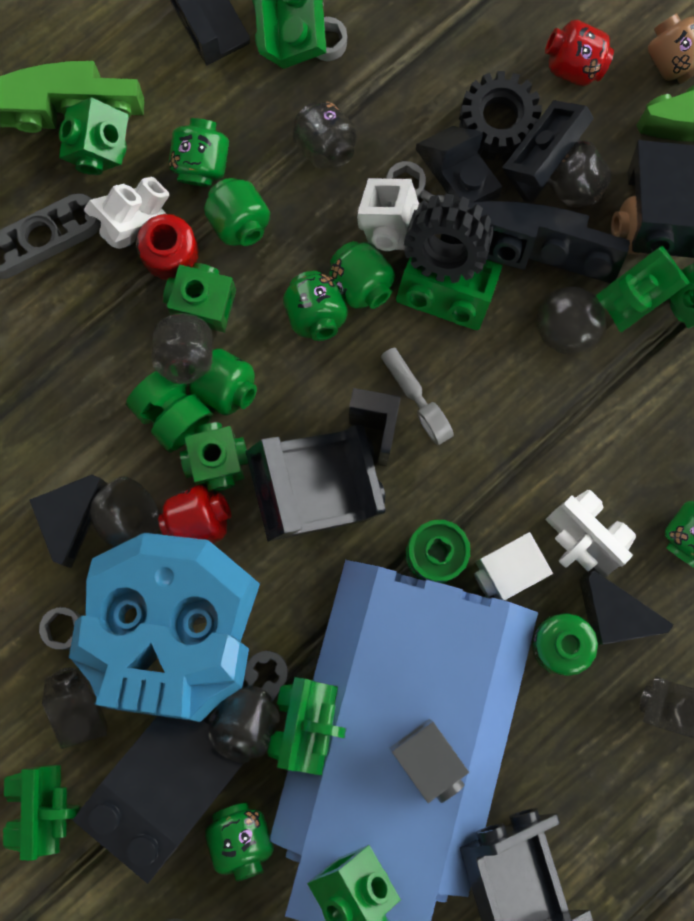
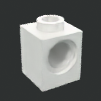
(512, 568)

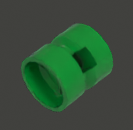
(168, 410)
(437, 551)

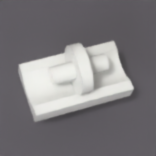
(127, 210)
(587, 538)

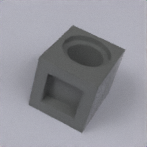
(430, 762)

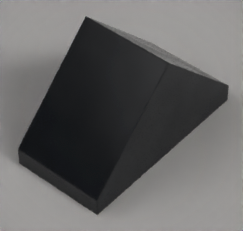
(66, 517)
(616, 613)

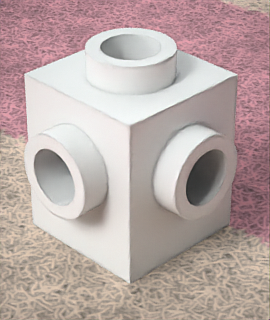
(387, 212)

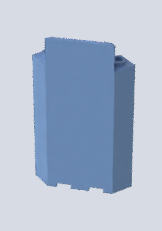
(399, 658)

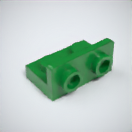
(290, 30)
(457, 302)

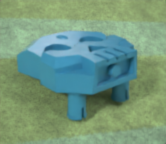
(170, 587)

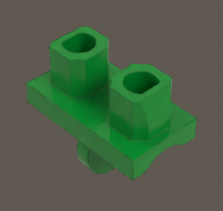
(642, 288)
(307, 727)
(42, 812)

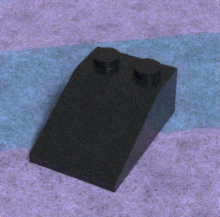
(156, 794)

